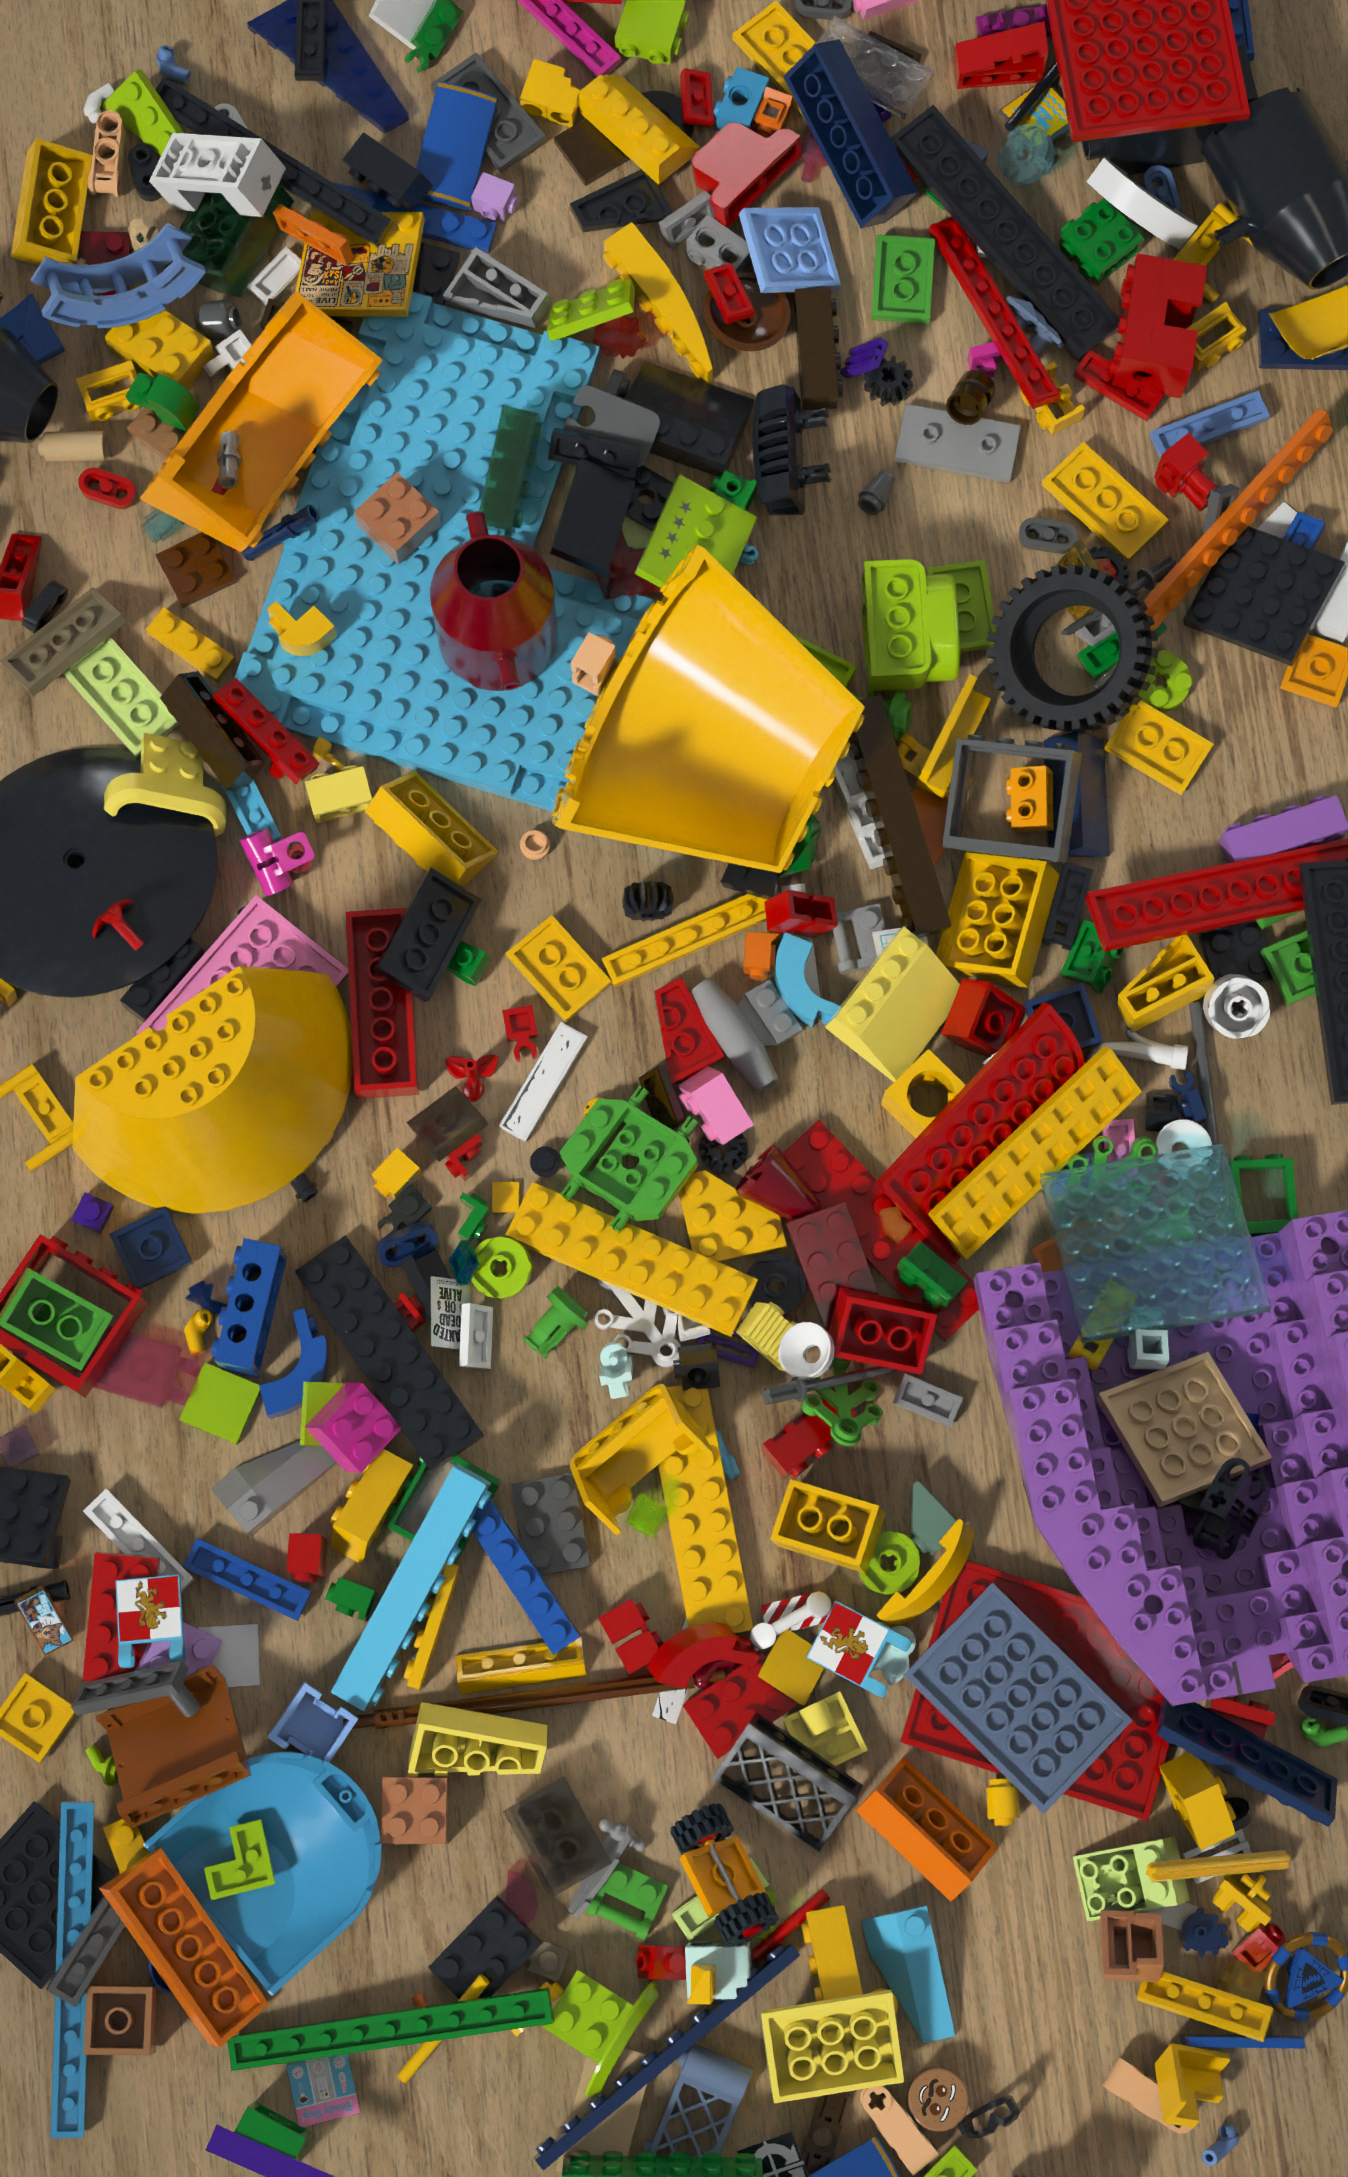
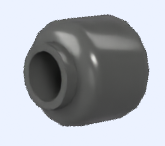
(218, 319)

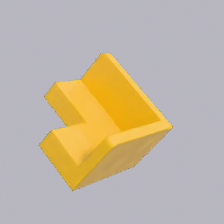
(1188, 2076)

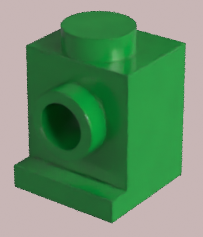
(744, 488)
(351, 1598)

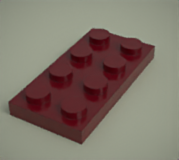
(830, 1256)

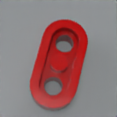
(109, 488)

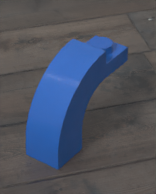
(286, 1394)

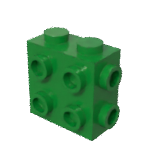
(1100, 241)

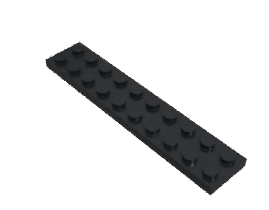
(1005, 232)

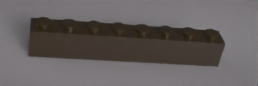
(897, 823)

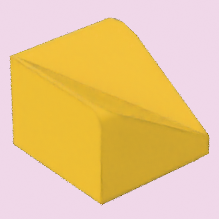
(702, 1984)

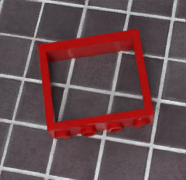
(35, 1260)

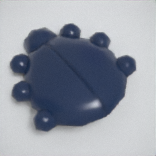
(1203, 1933)

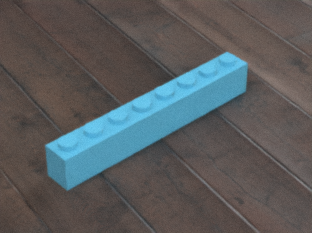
(411, 1587)

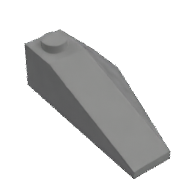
(270, 1483)

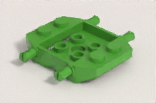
(663, 1159)

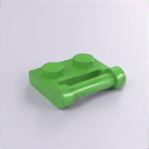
(633, 1889)

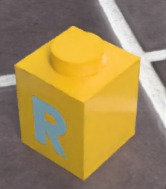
(395, 1174)

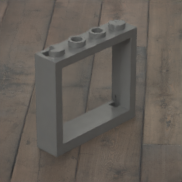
(959, 789)

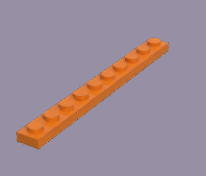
(1238, 516)

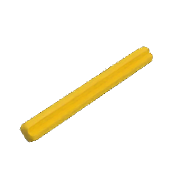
(1218, 1865)

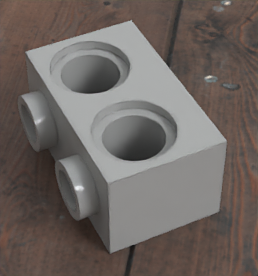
(725, 245)

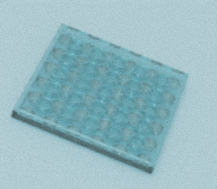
(1154, 1243)

